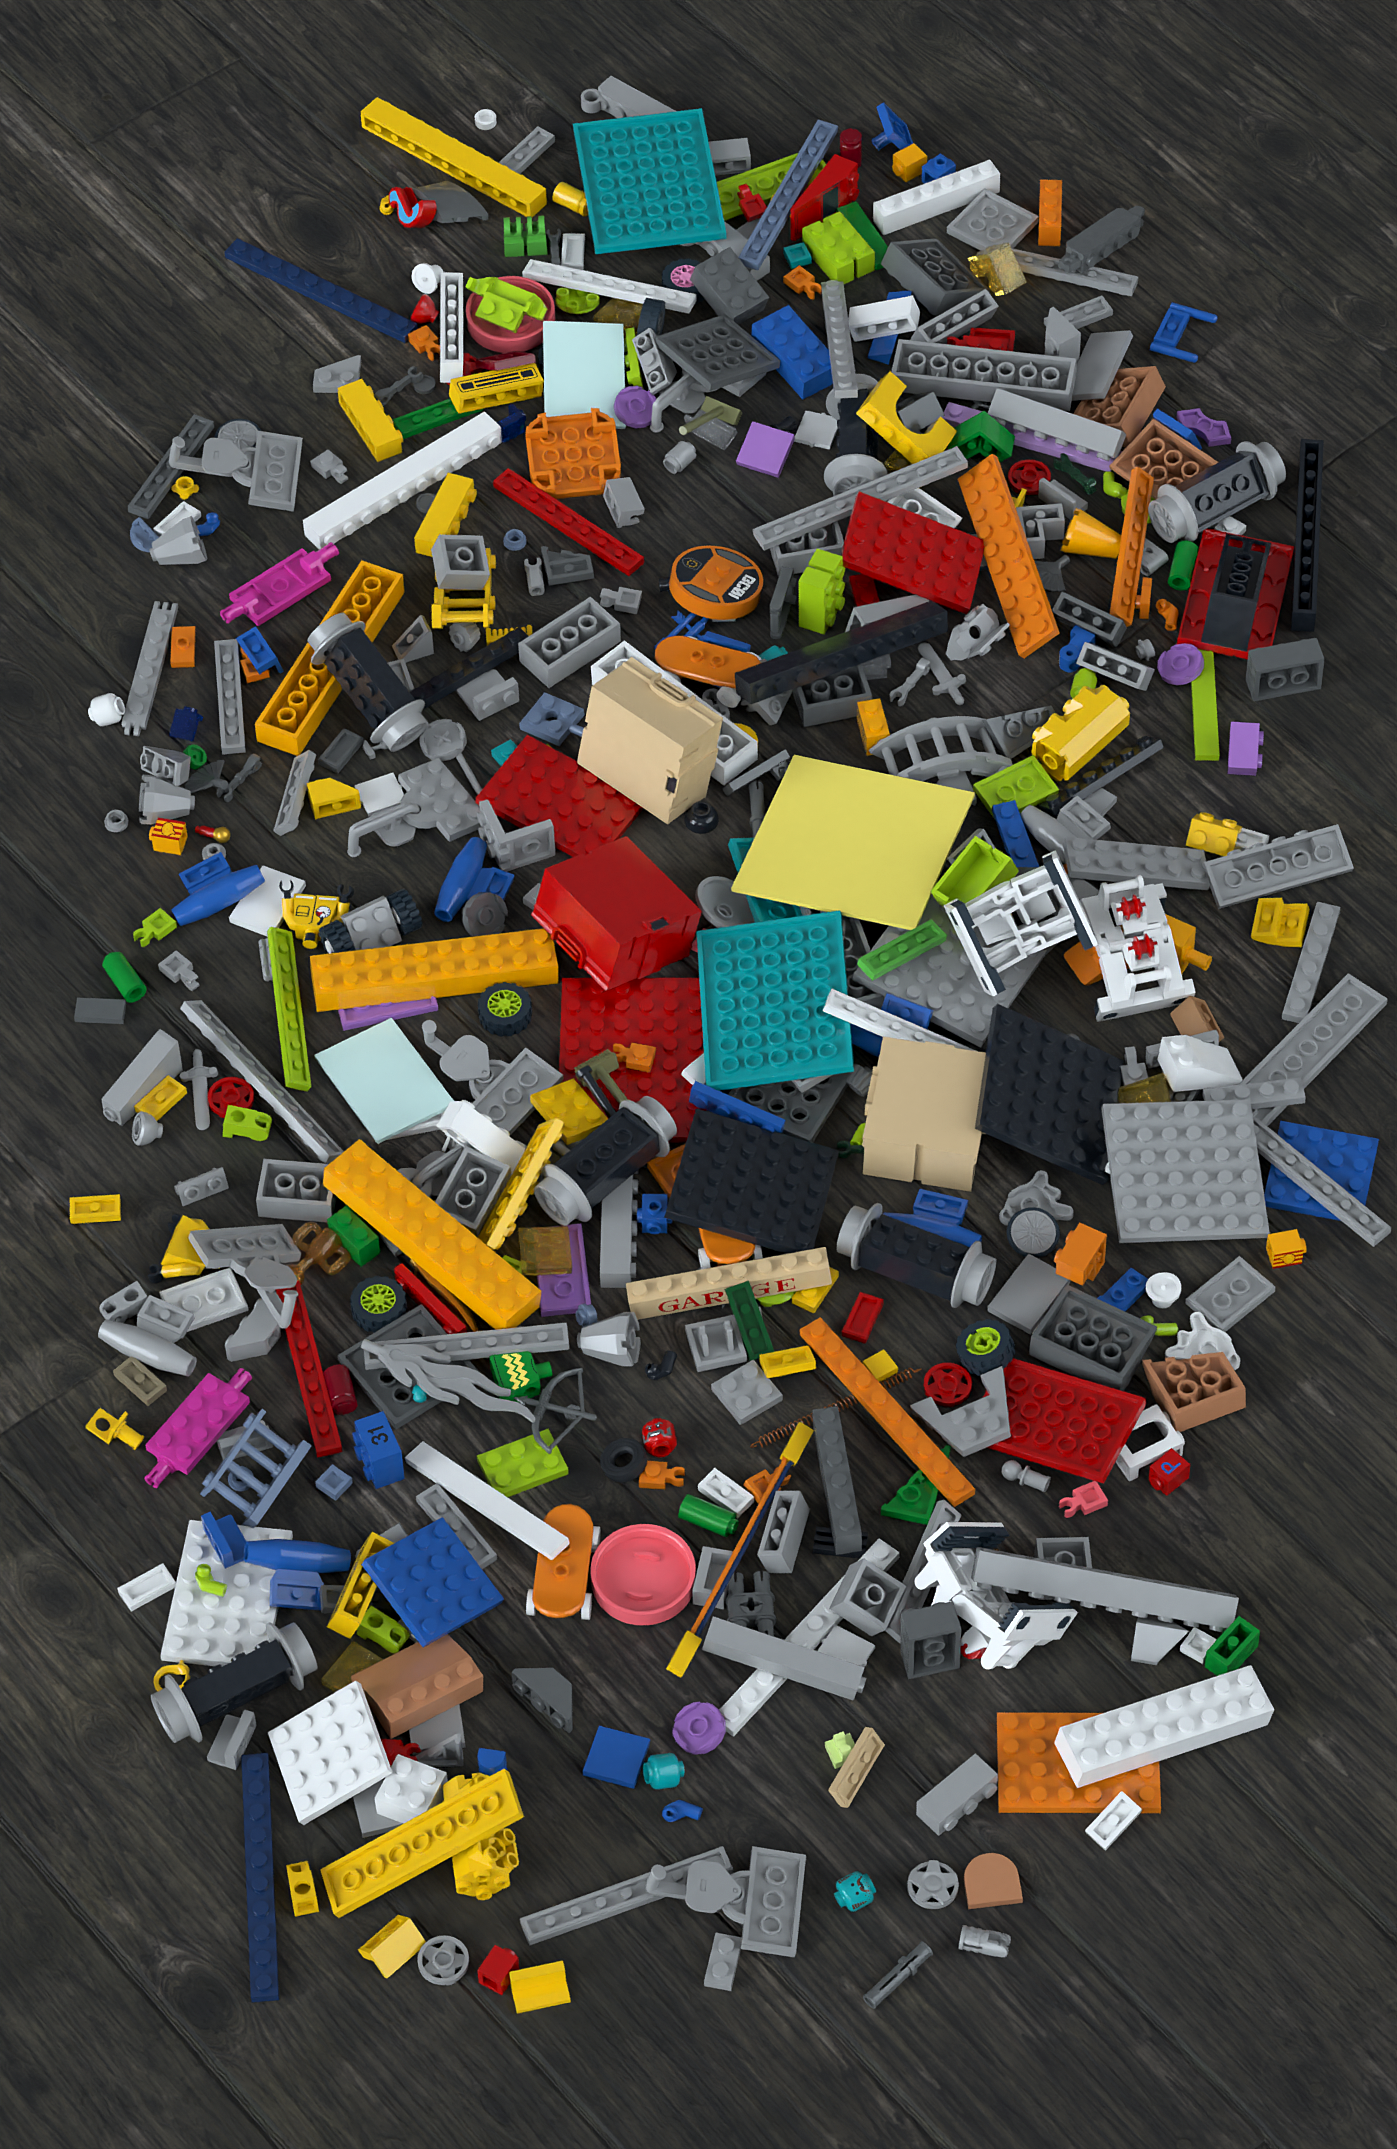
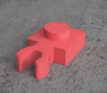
(1085, 1498)

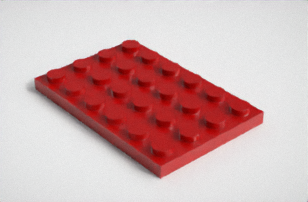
(912, 552)
(546, 785)
(1066, 1420)

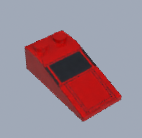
(831, 189)

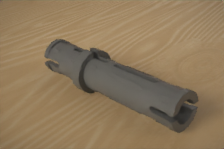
(757, 806)
(906, 1967)

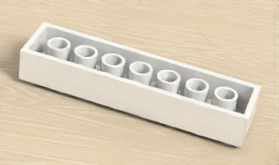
(734, 746)
(1163, 1726)

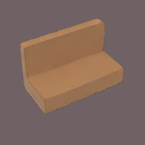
(1194, 1018)

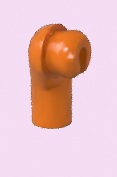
(1169, 612)

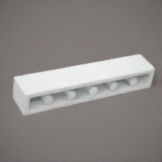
(935, 197)
(451, 326)

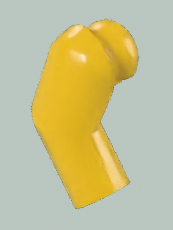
(385, 206)

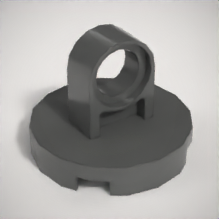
(484, 914)

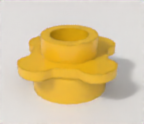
(185, 487)

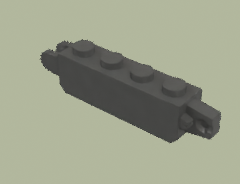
(1102, 239)

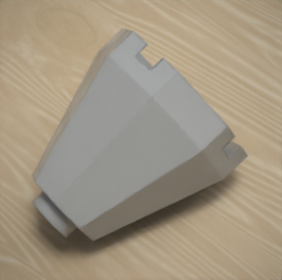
(179, 545)
(163, 800)
(612, 1339)

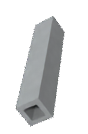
(784, 1658)

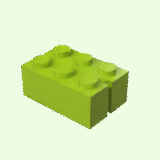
(836, 246)
(821, 591)
(974, 873)

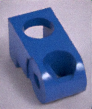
(1070, 653)

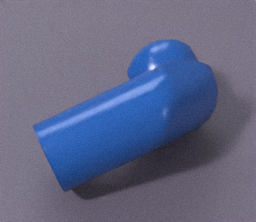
(210, 525)
(681, 1809)

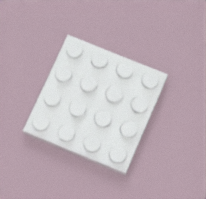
(330, 1752)

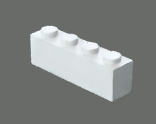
(479, 1133)

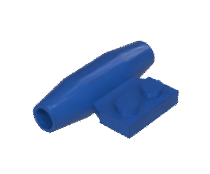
(469, 878)
(213, 888)
(898, 1007)
(940, 1216)
(297, 1569)

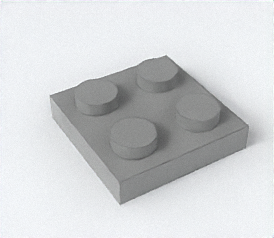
(746, 1392)

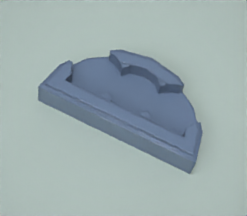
(142, 535)

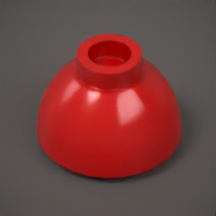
(424, 310)

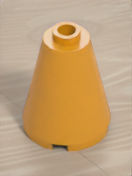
(1090, 537)

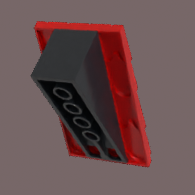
(1235, 593)

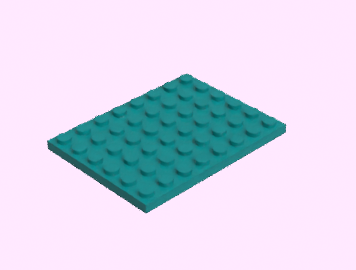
(649, 181)
(767, 999)

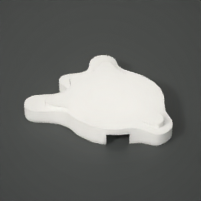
(1203, 1340)

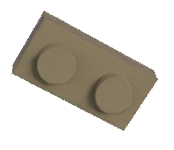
(140, 1380)

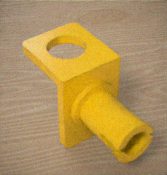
(117, 1429)

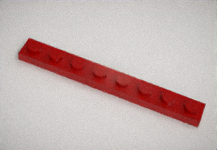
(568, 522)
(311, 1378)

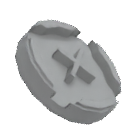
(443, 740)

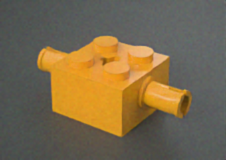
(1184, 941)

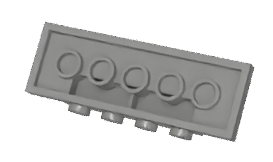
(1277, 866)

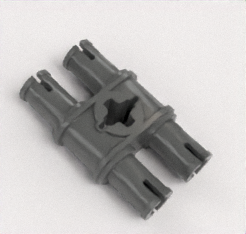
(760, 1601)

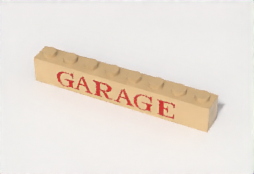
(707, 1286)

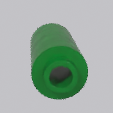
(1183, 565)
(124, 976)
(708, 1516)

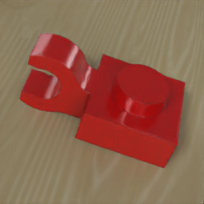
(751, 205)

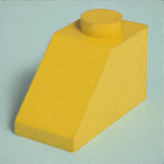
(332, 797)

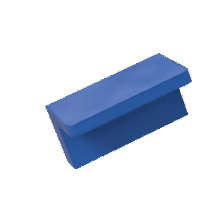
(258, 651)
(225, 1538)

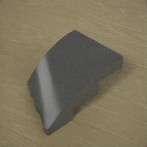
(452, 202)

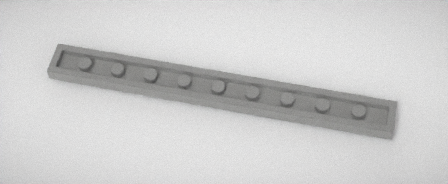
(839, 340)
(842, 504)
(262, 1080)

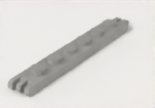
(149, 668)

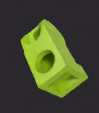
(246, 1123)
(382, 1630)

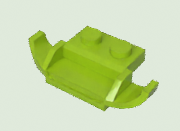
(505, 303)

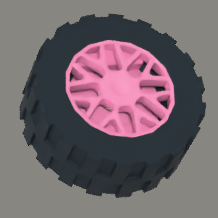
(678, 275)

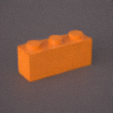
(1050, 213)

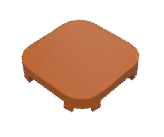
(573, 453)

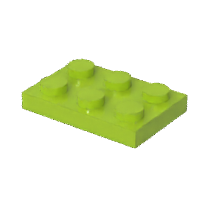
(1022, 782)
(522, 1465)

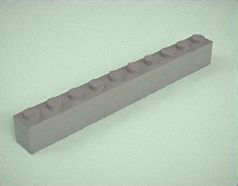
(1104, 1588)

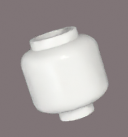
(106, 709)

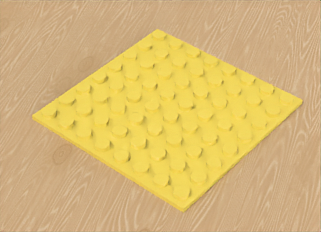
(853, 842)

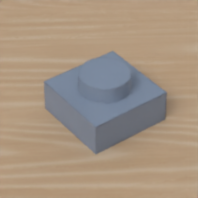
(334, 1482)

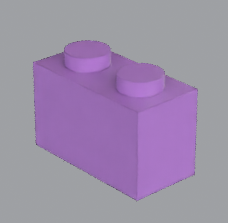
(1243, 748)

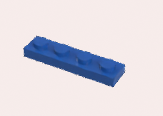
(1014, 834)
(728, 1106)

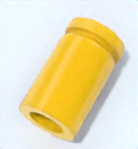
(570, 198)

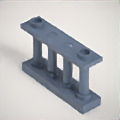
(279, 1472)

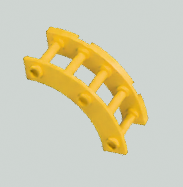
(442, 615)

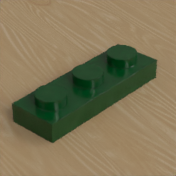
(749, 1320)

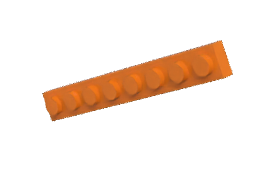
(1131, 546)

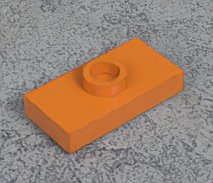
(183, 647)

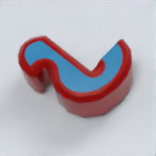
(409, 210)

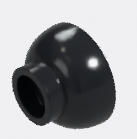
(701, 818)

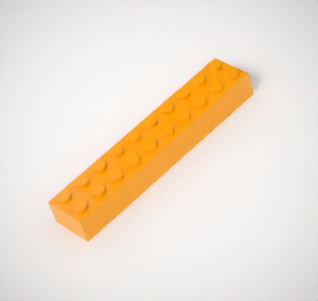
(310, 688)
(432, 969)
(431, 1237)

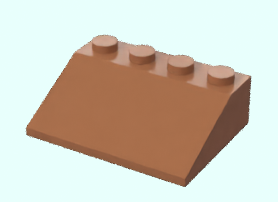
(1127, 401)
(1162, 456)
(419, 1684)

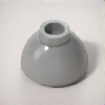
(145, 1129)

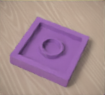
(765, 449)

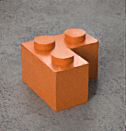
(1082, 1254)

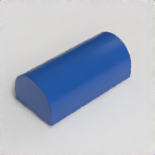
(491, 1761)

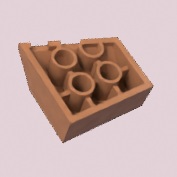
(1195, 1388)

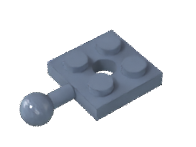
(555, 730)

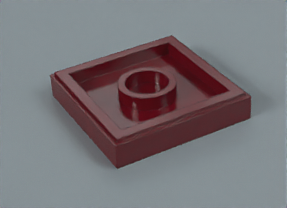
(505, 360)

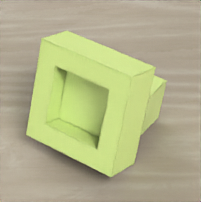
(839, 1748)

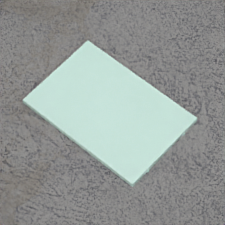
(582, 367)
(384, 1080)

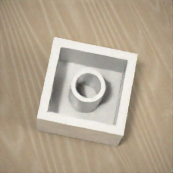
(409, 1790)

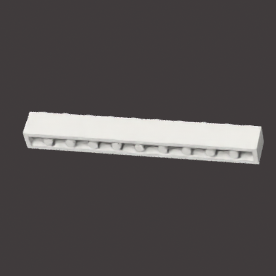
(402, 481)

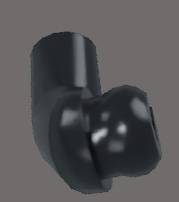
(661, 1370)

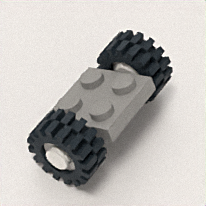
(373, 924)

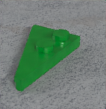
(916, 1499)

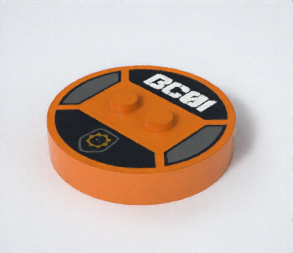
(716, 582)

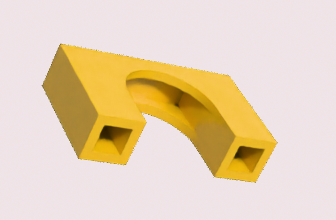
(881, 415)

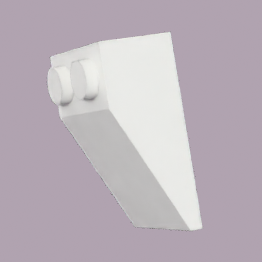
(925, 505)
(1196, 1064)

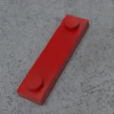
(424, 1296)

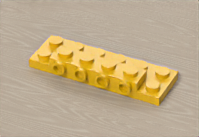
(520, 1184)

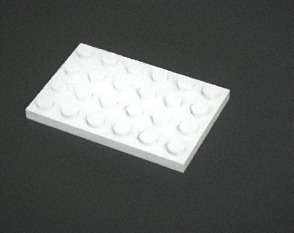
(214, 1627)

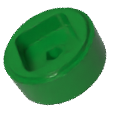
(197, 755)

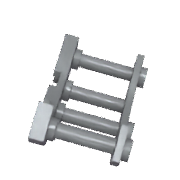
(946, 764)

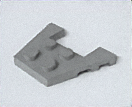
(974, 1424)

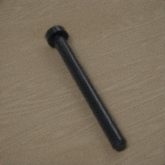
(585, 1074)

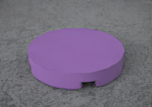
(634, 406)
(1180, 664)
(699, 1728)

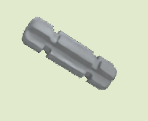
(265, 959)

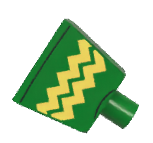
(518, 1374)

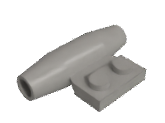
(1074, 821)
(153, 1337)

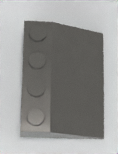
(931, 274)
(1091, 1339)

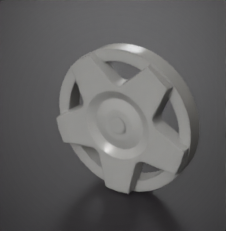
(933, 1884)
(443, 1960)

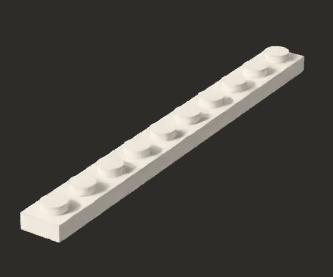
(809, 1634)

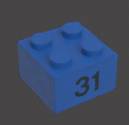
(378, 1450)

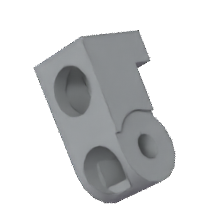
(124, 1303)

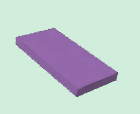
(374, 1014)
(565, 1292)

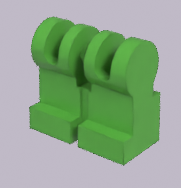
(533, 237)

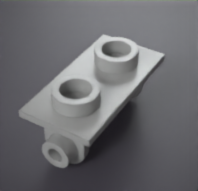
(201, 1186)

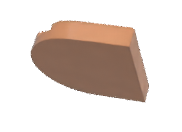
(992, 1882)

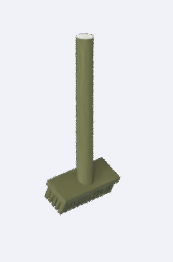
(713, 410)
(602, 1065)

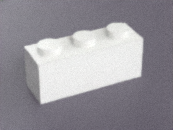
(883, 318)

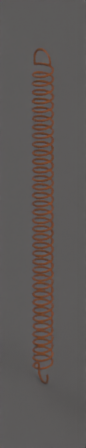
(840, 1402)

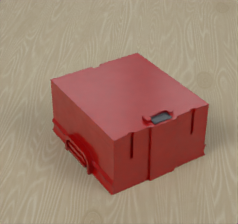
(616, 913)

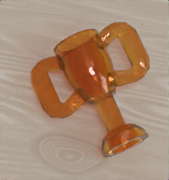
(319, 1250)

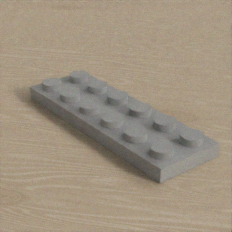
(1125, 861)

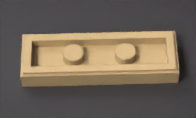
(856, 1767)

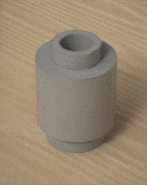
(679, 457)

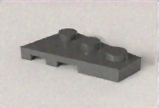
(1014, 731)

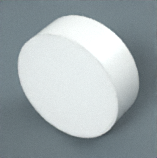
(485, 119)

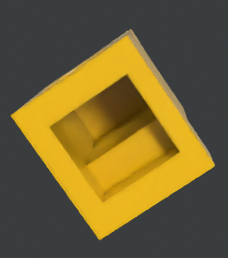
(302, 1889)

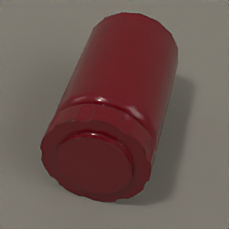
(851, 145)
(340, 1389)

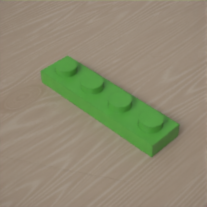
(902, 949)

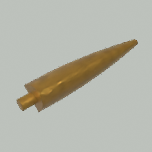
(454, 1304)

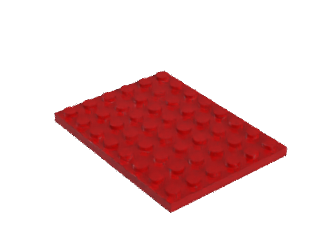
(642, 1012)

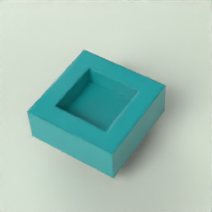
(797, 255)
(503, 751)

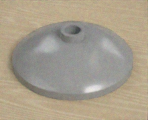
(721, 905)

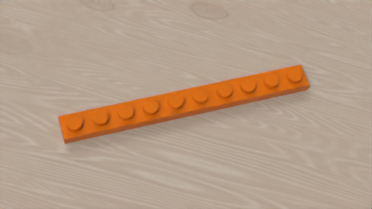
(887, 1412)

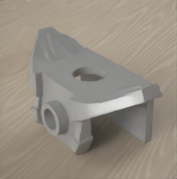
(963, 646)

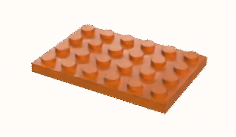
(1037, 1780)

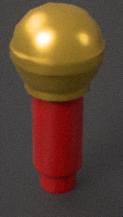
(221, 834)

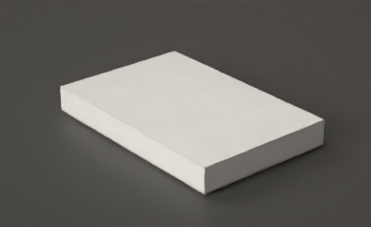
(264, 904)
(208, 1298)

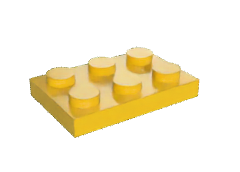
(572, 1106)

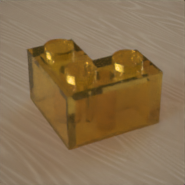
(999, 266)

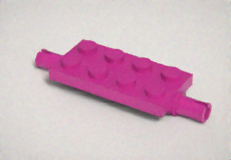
(280, 586)
(197, 1425)

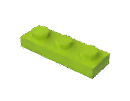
(631, 359)

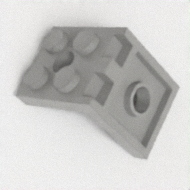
(512, 848)

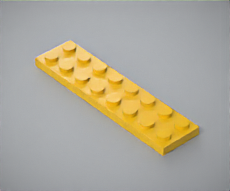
(421, 1843)

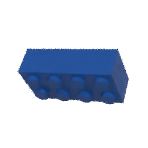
(802, 355)

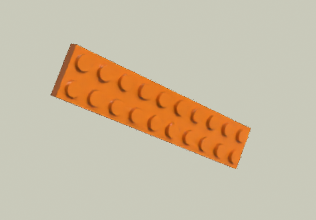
(1008, 556)

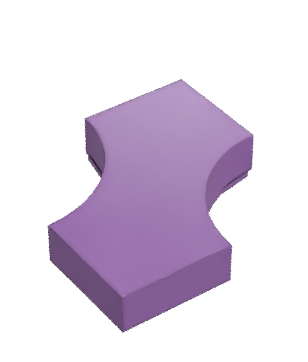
(1210, 430)

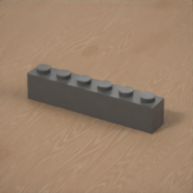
(837, 1480)

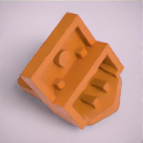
(1085, 963)

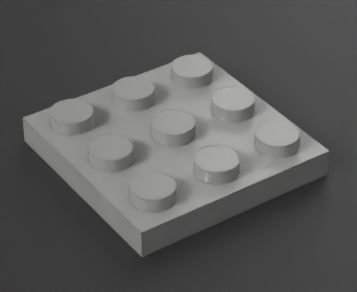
(991, 222)

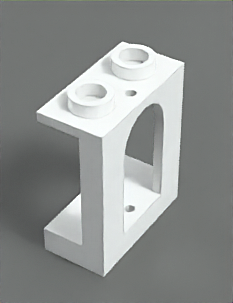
(1130, 1463)

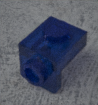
(513, 424)
(185, 724)

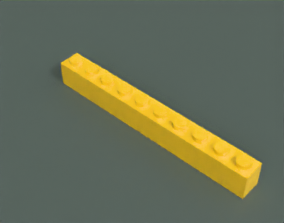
(453, 157)

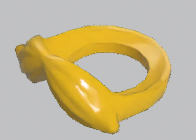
(179, 1669)

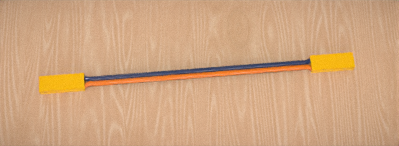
(690, 1642)

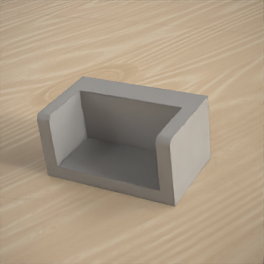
(709, 1570)

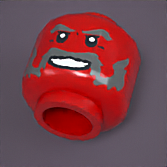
(659, 1437)

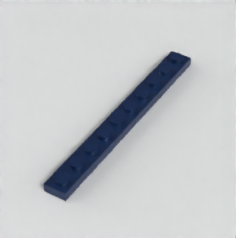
(320, 290)
(260, 1878)

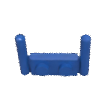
(1173, 328)

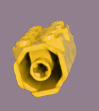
(1083, 731)
(487, 1864)

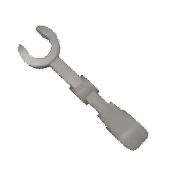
(921, 669)

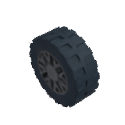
(652, 316)

